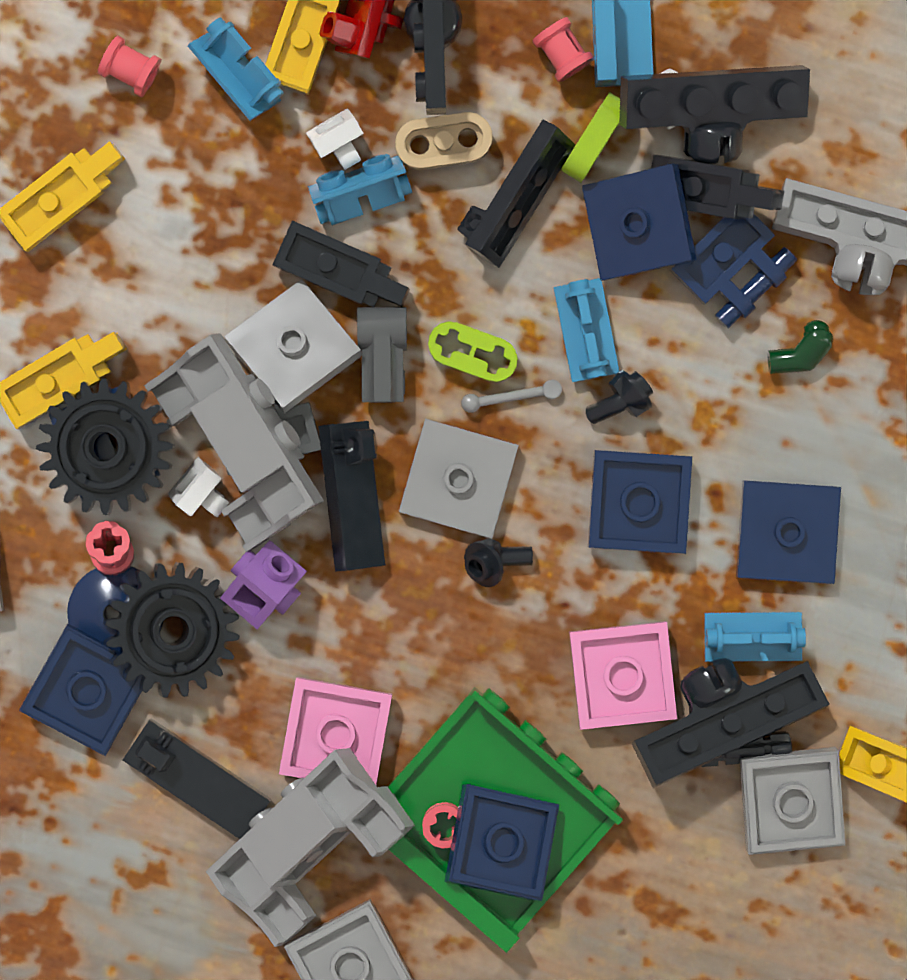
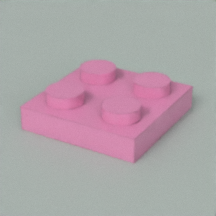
(623, 675)
(332, 718)

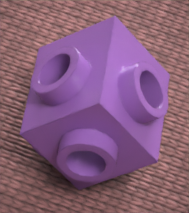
(270, 576)

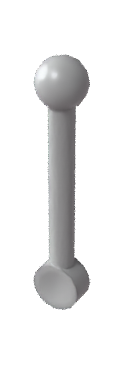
(551, 389)

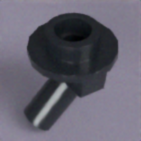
(630, 394)
(486, 560)

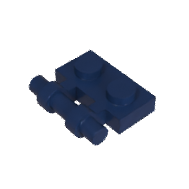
(722, 255)

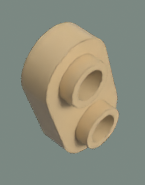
(443, 141)

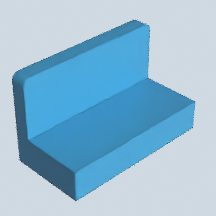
(621, 40)

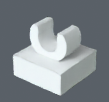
(336, 137)
(198, 489)

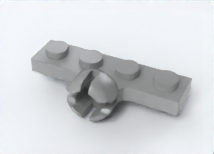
(859, 230)

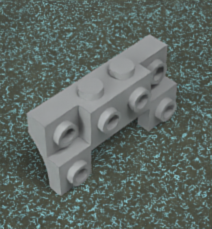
(244, 432)
(298, 834)

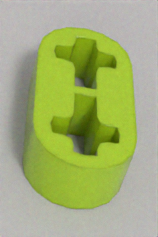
(593, 139)
(476, 340)

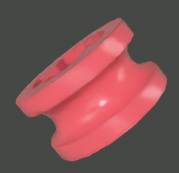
(430, 818)

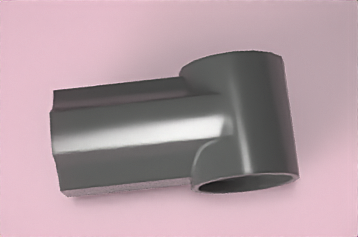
(382, 343)

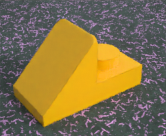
(875, 762)

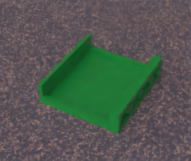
(493, 752)

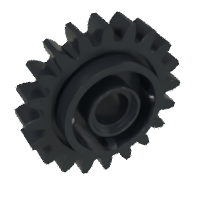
(74, 441)
(140, 629)

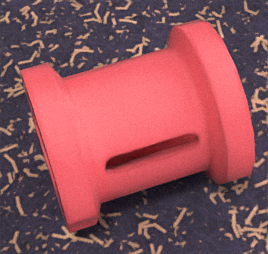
(563, 49)
(129, 66)
(96, 545)

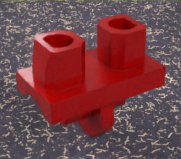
(360, 26)

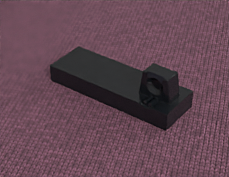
(495, 230)
(352, 495)
(196, 778)

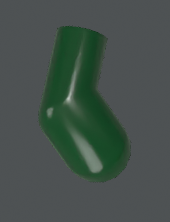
(808, 352)

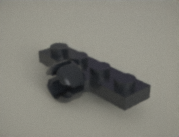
(432, 28)
(714, 104)
(726, 717)

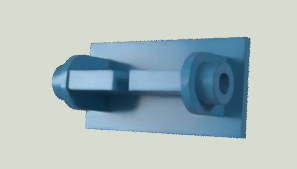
(246, 82)
(376, 180)
(586, 329)
(754, 636)

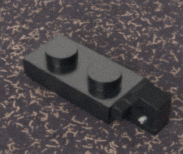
(721, 188)
(337, 267)

